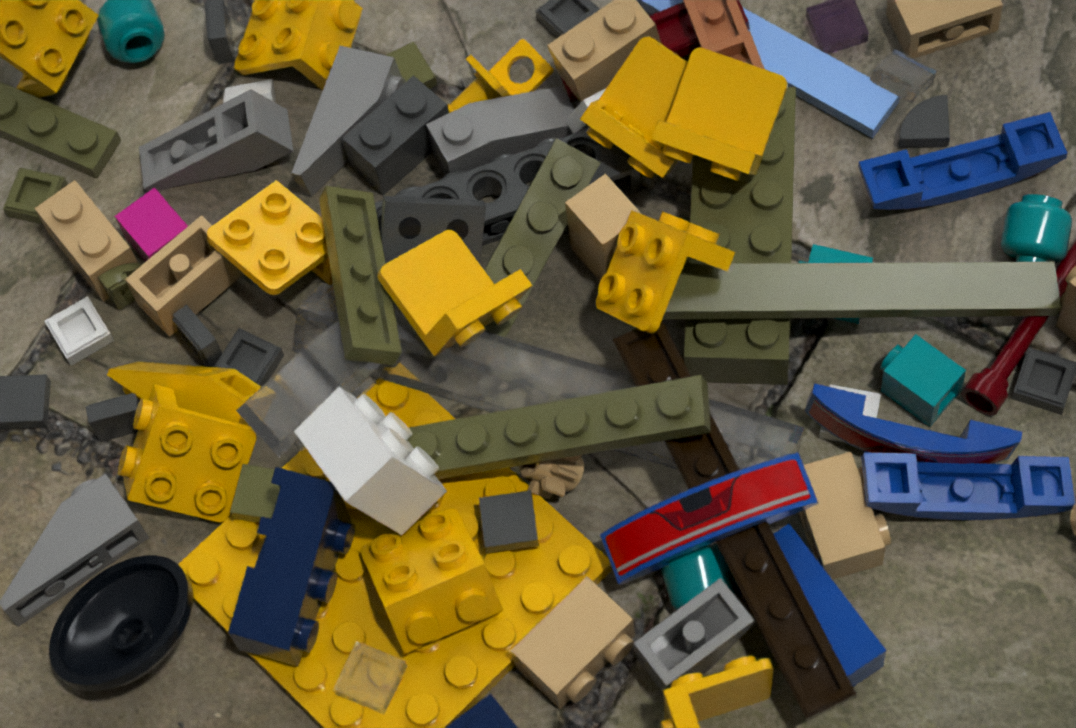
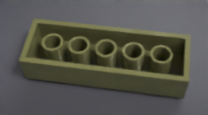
(757, 225)

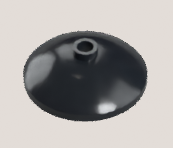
(121, 623)

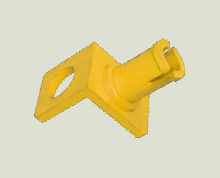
(497, 80)

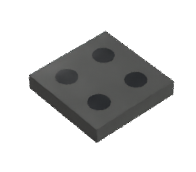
(414, 220)

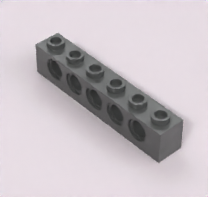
(508, 175)

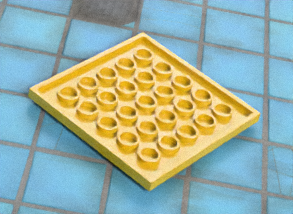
(443, 675)

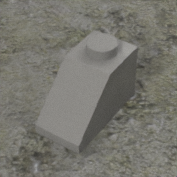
(693, 636)

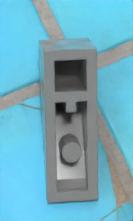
(352, 91)
(498, 127)
(218, 144)
(78, 542)

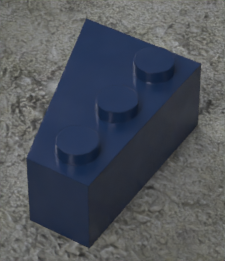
(293, 569)

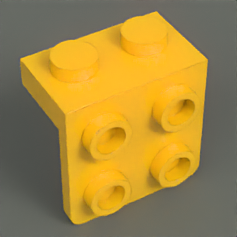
(297, 35)
(43, 40)
(634, 104)
(722, 113)
(273, 239)
(649, 265)
(449, 293)
(184, 458)
(431, 579)
(701, 698)

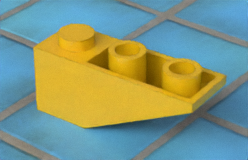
(196, 388)

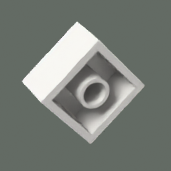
(371, 459)

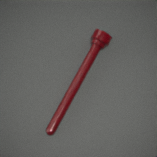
(988, 389)

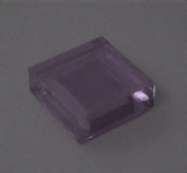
(837, 25)

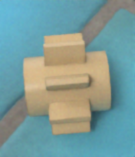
(553, 475)

